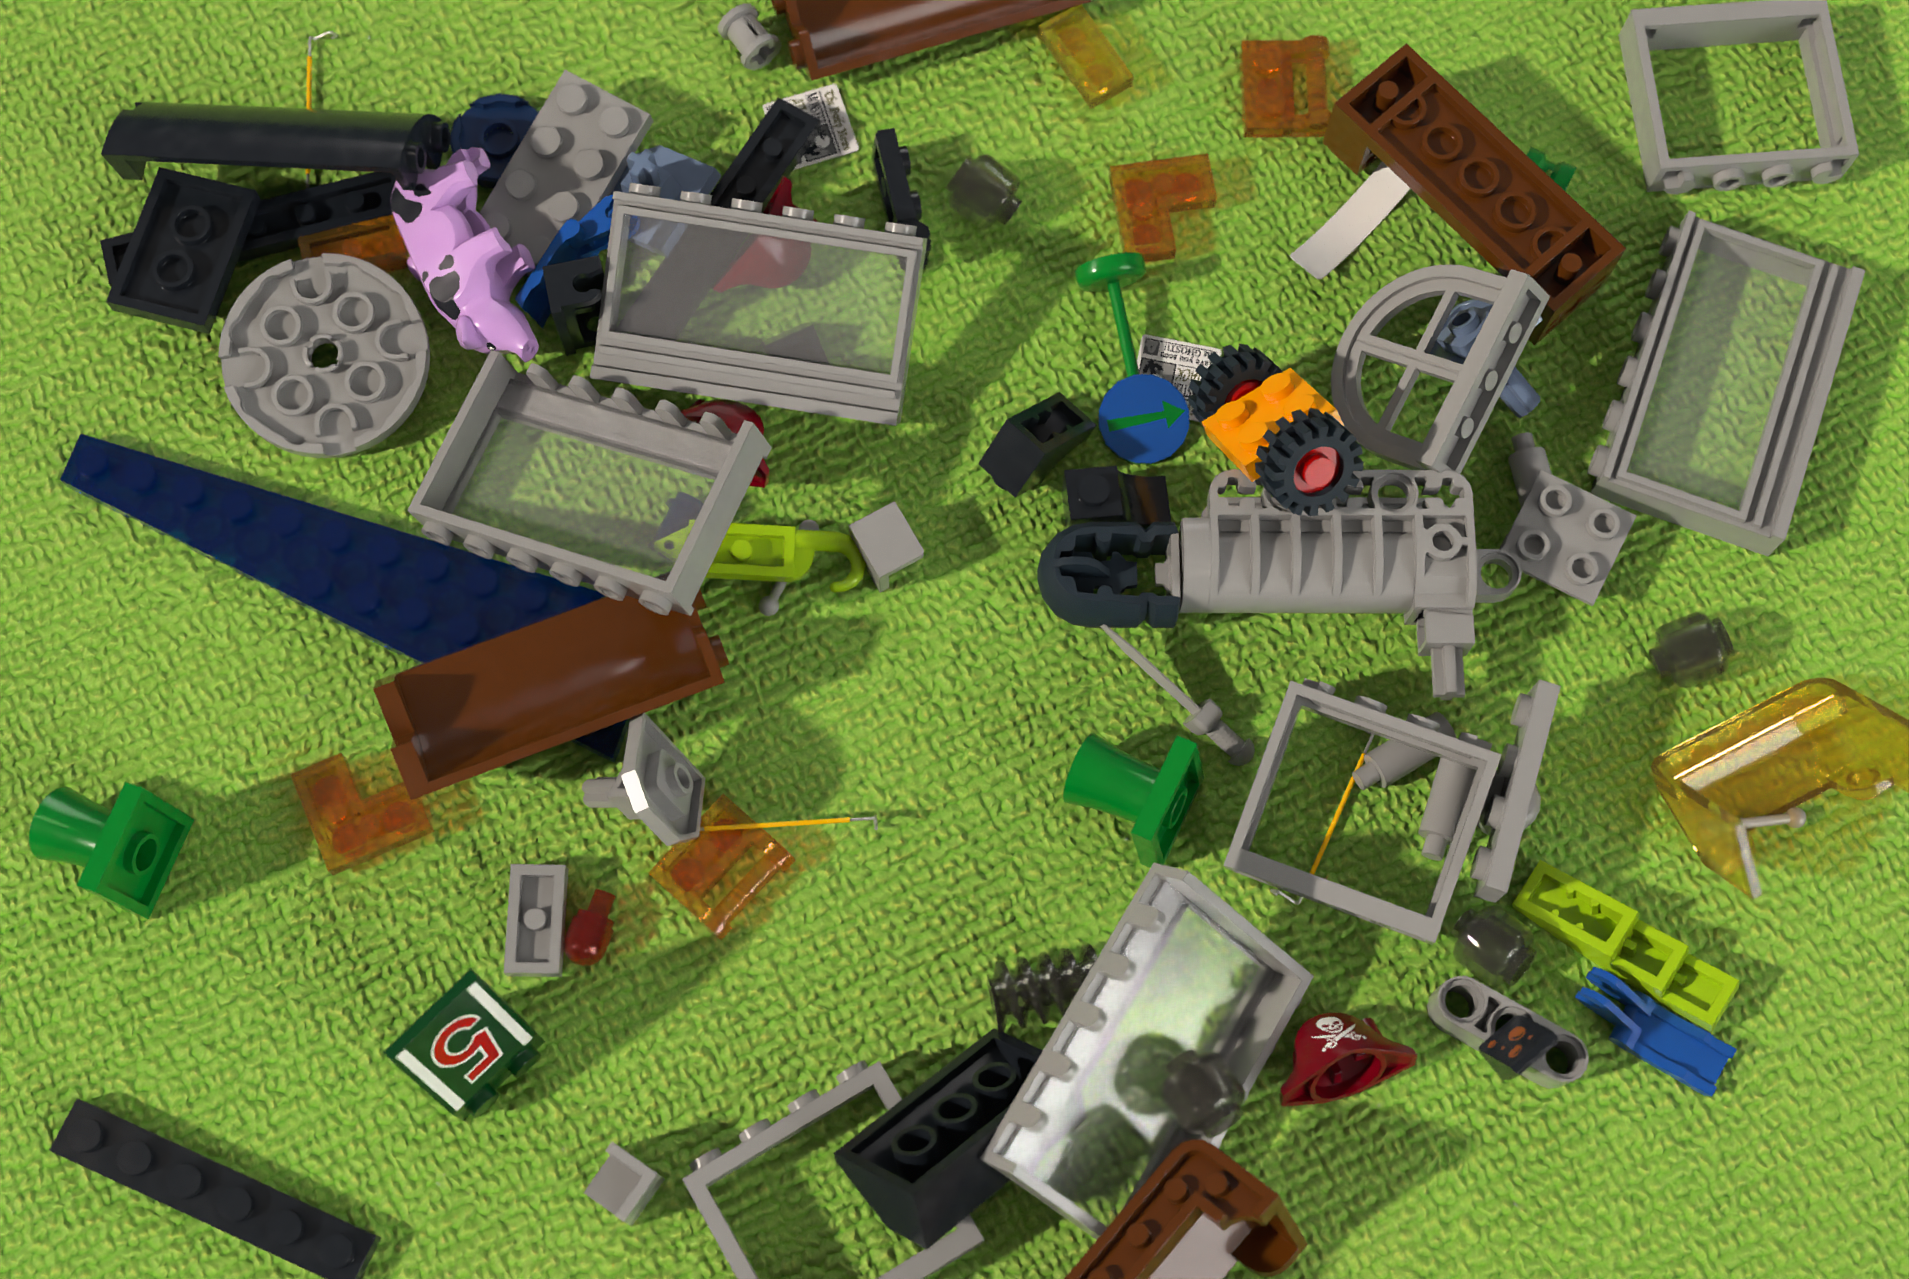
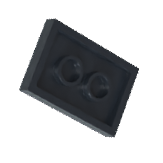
(183, 250)

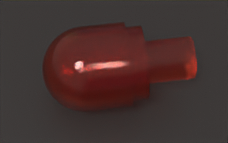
(590, 931)

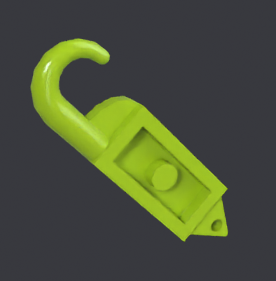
(781, 554)

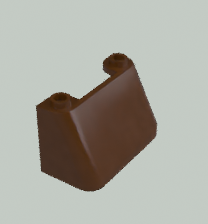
(1195, 1223)

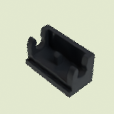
(574, 299)

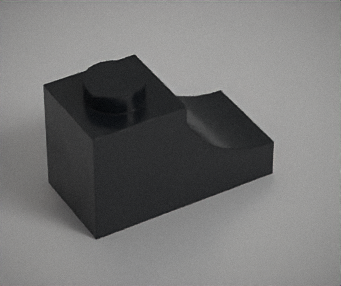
(1035, 443)
(1113, 496)

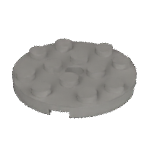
(333, 408)

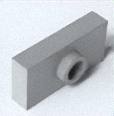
(536, 920)

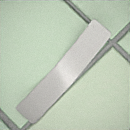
(1351, 223)

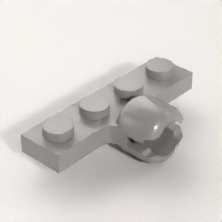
(1513, 794)

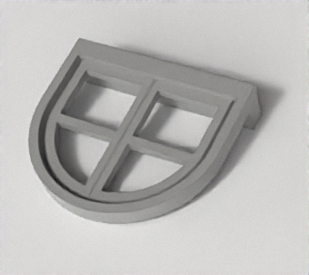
(1476, 382)

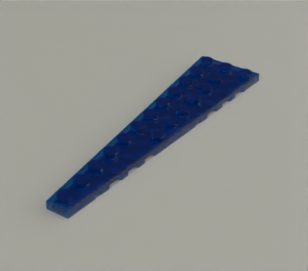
(358, 573)

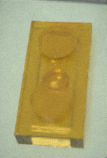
(1085, 55)

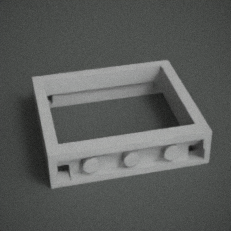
(1733, 25)
(1371, 717)
(805, 1112)

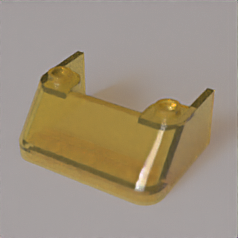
(1775, 760)

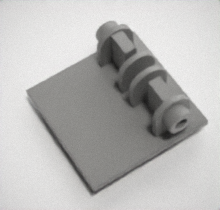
(1567, 537)

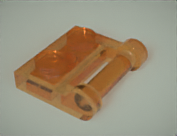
(1269, 87)
(698, 865)

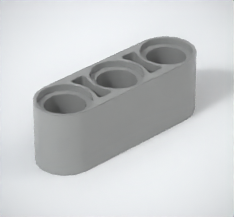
(1485, 1009)

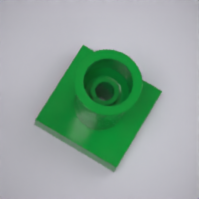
(1136, 791)
(122, 849)

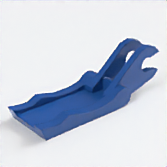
(572, 242)
(1657, 1034)

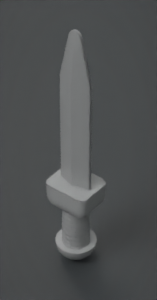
(1203, 717)

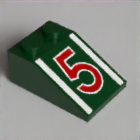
(466, 1047)

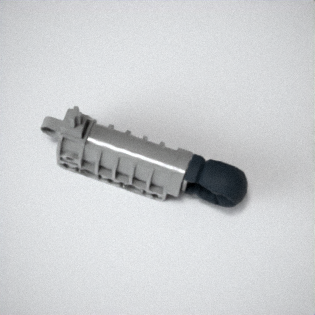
(1264, 559)

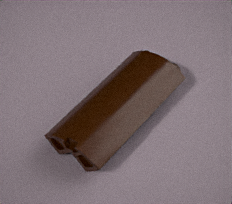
(857, 33)
(542, 687)

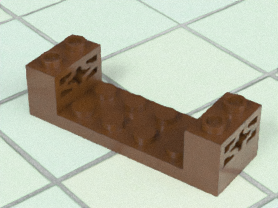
(1474, 181)

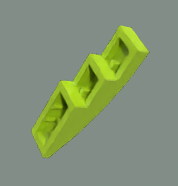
(1625, 946)

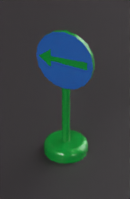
(1143, 414)

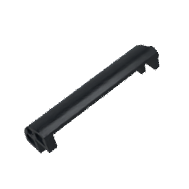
(276, 138)

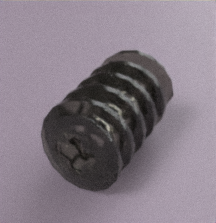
(1038, 988)

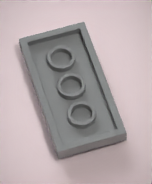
(564, 163)

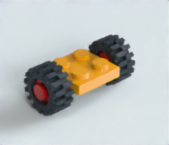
(1276, 429)

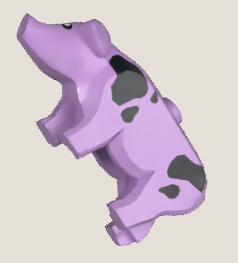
(461, 259)

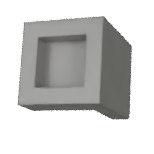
(885, 543)
(623, 1185)

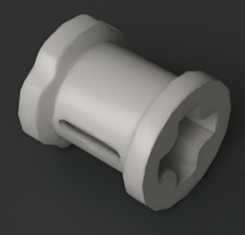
(749, 36)

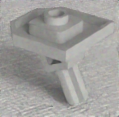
(653, 785)

